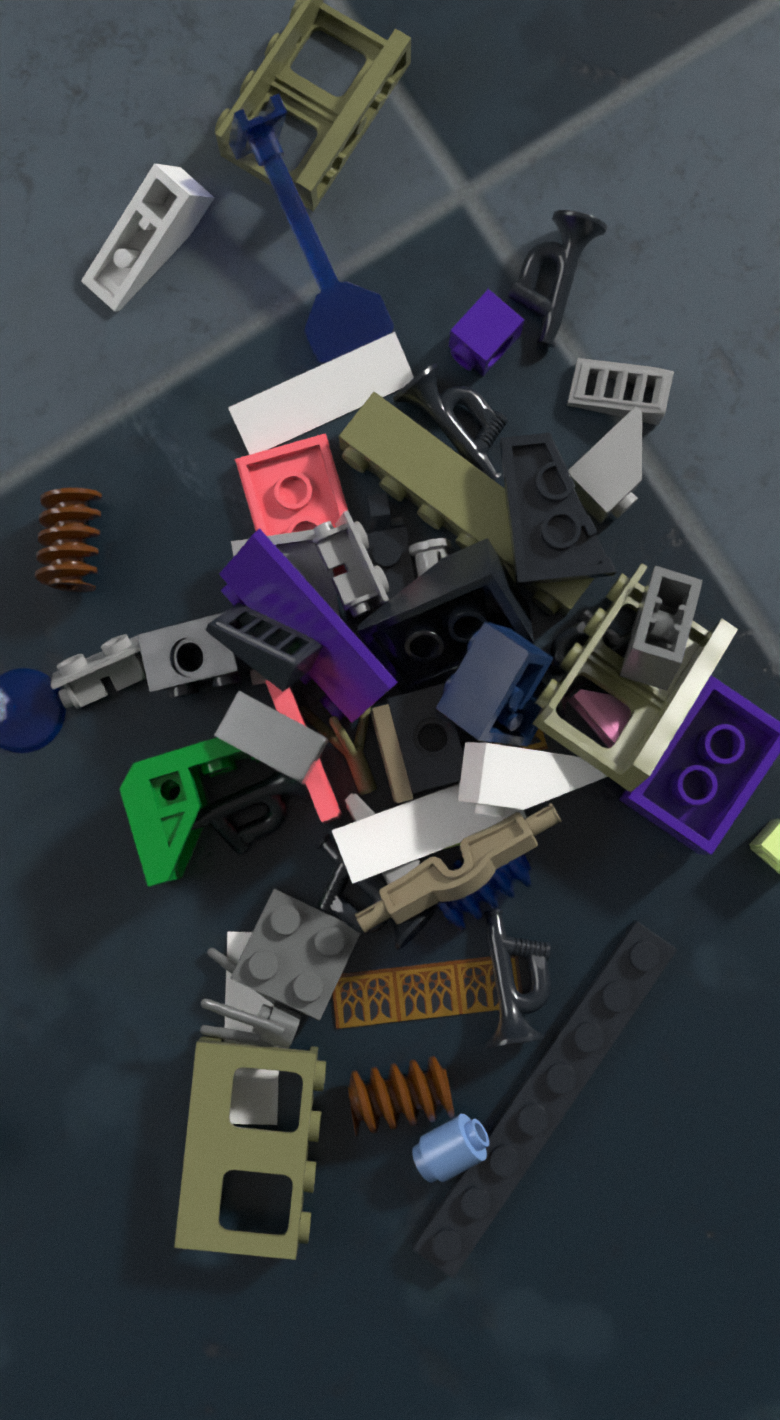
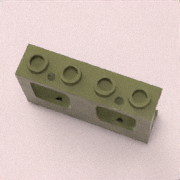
(336, 119)
(654, 711)
(219, 1146)

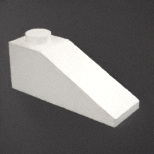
(147, 234)
(518, 777)

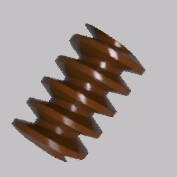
(66, 538)
(399, 1095)

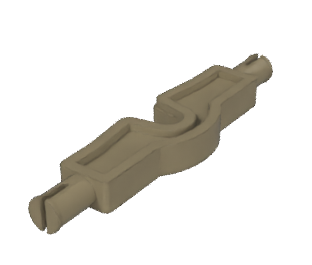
(435, 882)

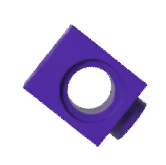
(484, 333)

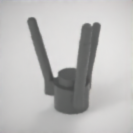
(271, 1026)

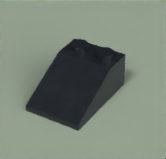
(429, 623)

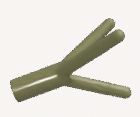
(353, 753)

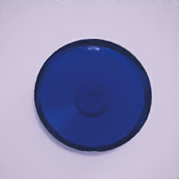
(28, 710)

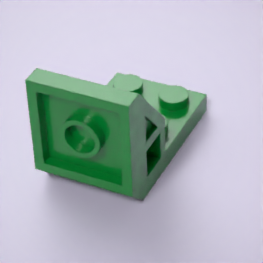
(164, 824)

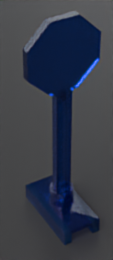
(342, 312)

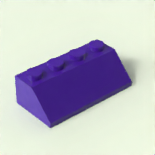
(272, 586)

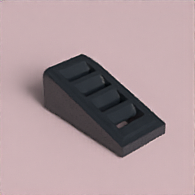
(275, 653)

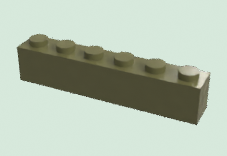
(443, 487)

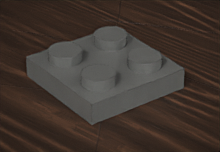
(295, 955)

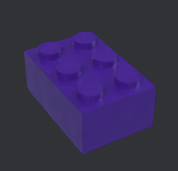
(708, 768)

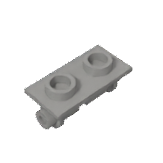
(347, 547)
(84, 676)

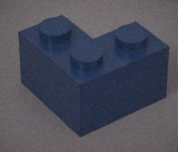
(496, 687)

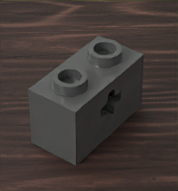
(661, 628)

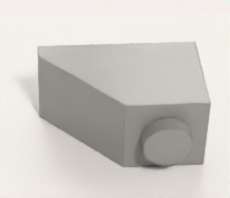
(611, 469)

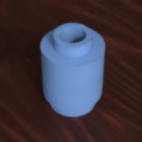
(451, 1149)

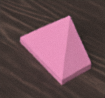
(602, 713)

